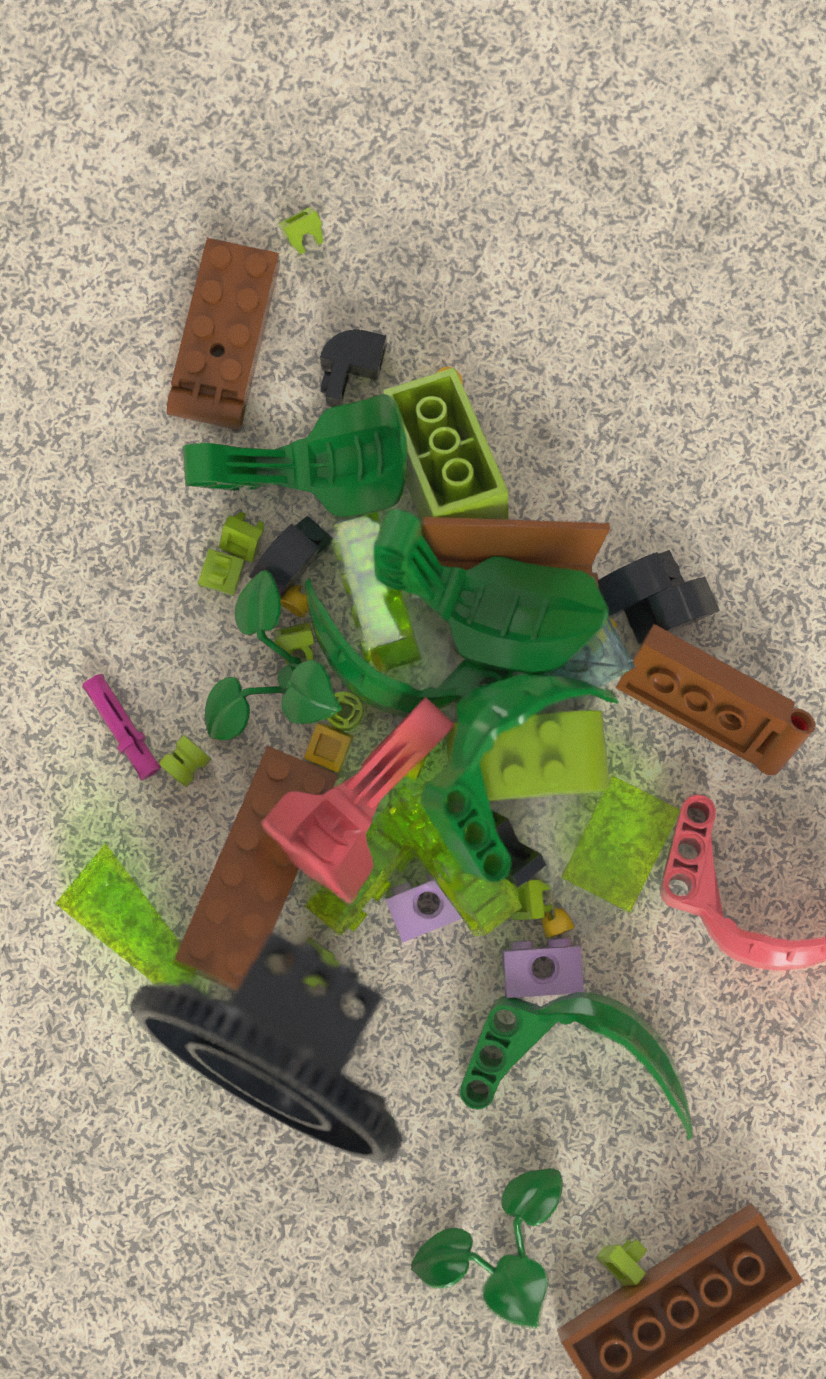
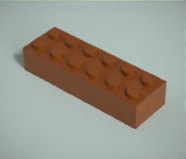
(248, 878)
(682, 1302)

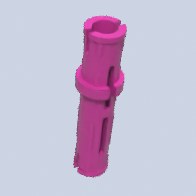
(129, 739)

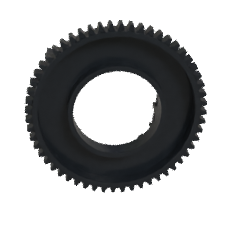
(281, 1046)

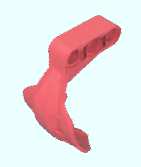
(329, 830)
(704, 900)

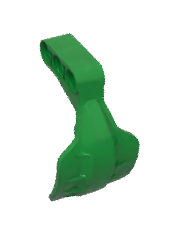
(348, 461)
(498, 611)
(379, 689)
(481, 719)
(591, 1010)

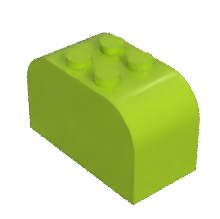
(447, 453)
(546, 757)

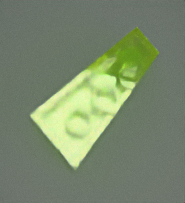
(388, 852)

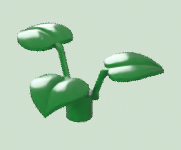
(305, 685)
(516, 1283)

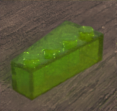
(377, 608)
(477, 901)
(124, 919)

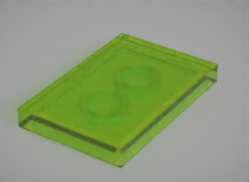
(620, 844)

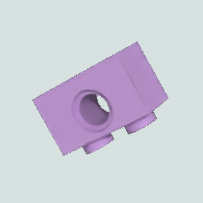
(409, 918)
(564, 977)

